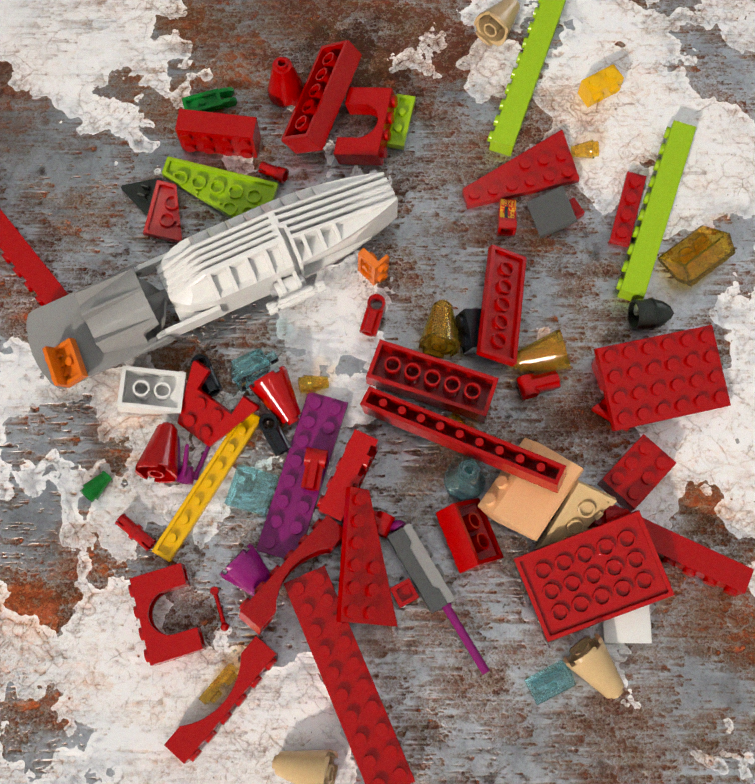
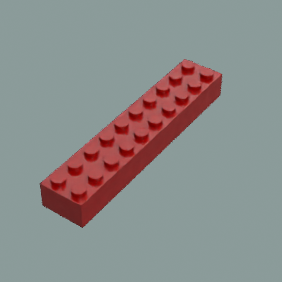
(348, 681)

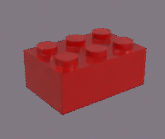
(636, 473)

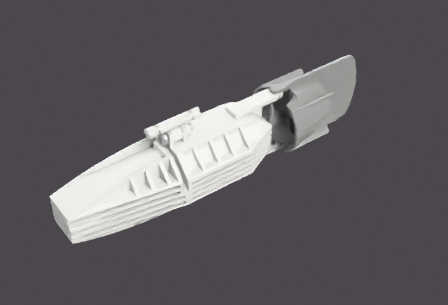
(217, 273)

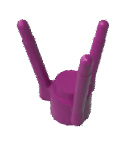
(185, 473)

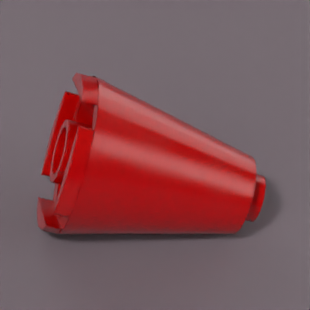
(284, 83)
(278, 395)
(160, 455)

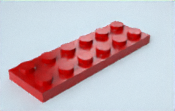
(501, 306)

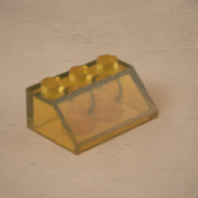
(697, 254)

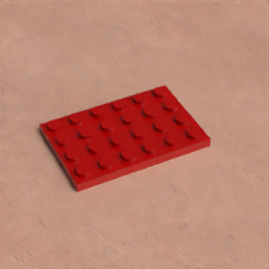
(662, 377)
(593, 576)

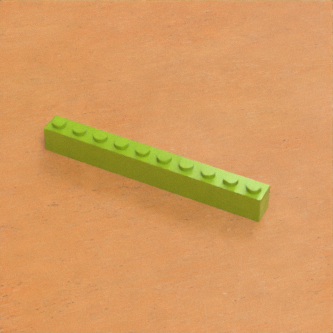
(525, 76)
(656, 211)

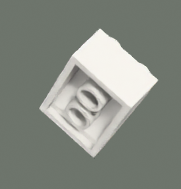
(150, 391)

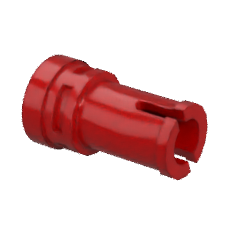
(277, 173)

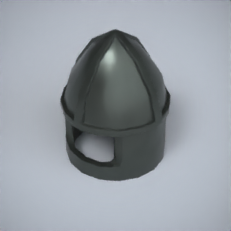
(651, 315)

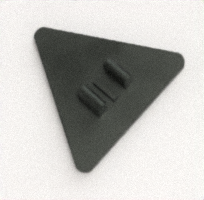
(141, 193)

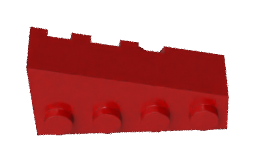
(349, 473)

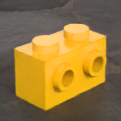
(600, 85)

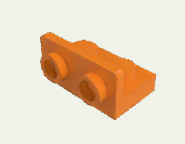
(371, 268)

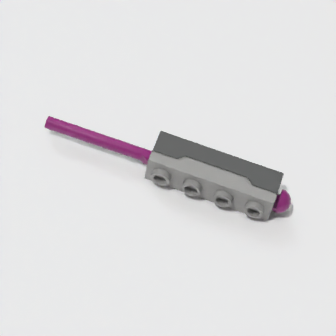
(429, 580)

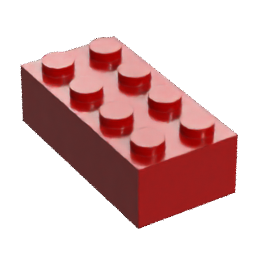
(218, 133)

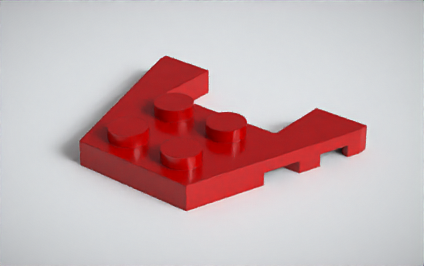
(206, 416)

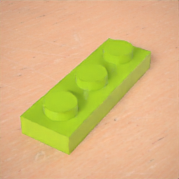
(402, 120)

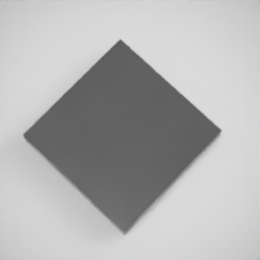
(551, 211)

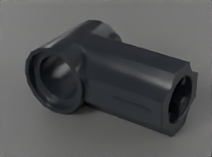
(212, 385)
(275, 435)

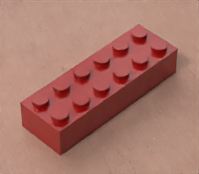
(321, 97)
(431, 380)

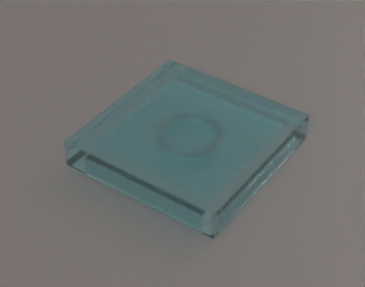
(251, 490)

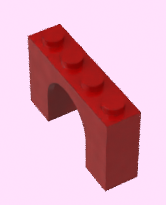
(372, 147)
(146, 592)

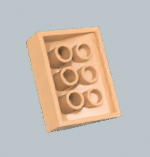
(524, 504)

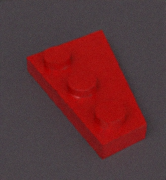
(163, 214)

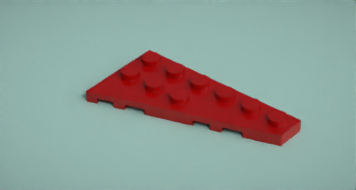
(533, 171)
(363, 579)

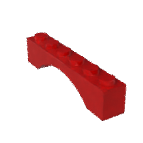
(262, 606)
(189, 738)

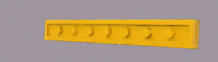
(205, 489)

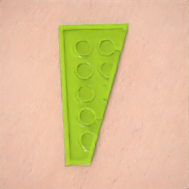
(219, 188)

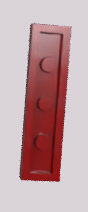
(627, 209)

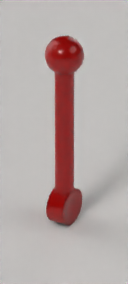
(215, 591)

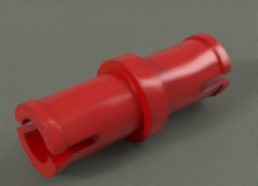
(135, 532)

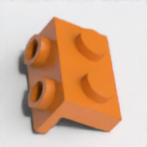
(65, 363)

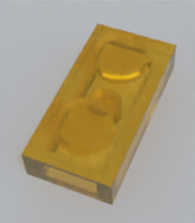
(214, 692)

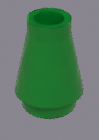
(95, 487)

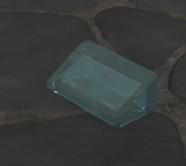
(550, 682)

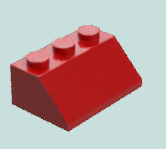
(469, 535)

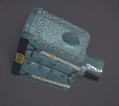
(251, 367)

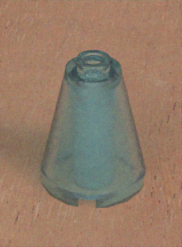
(464, 479)

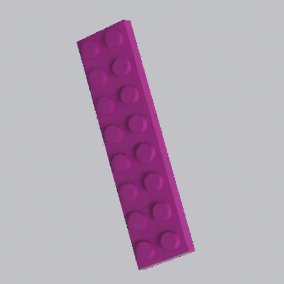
(292, 505)

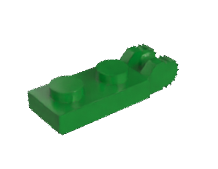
(210, 100)

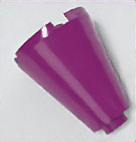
(246, 570)

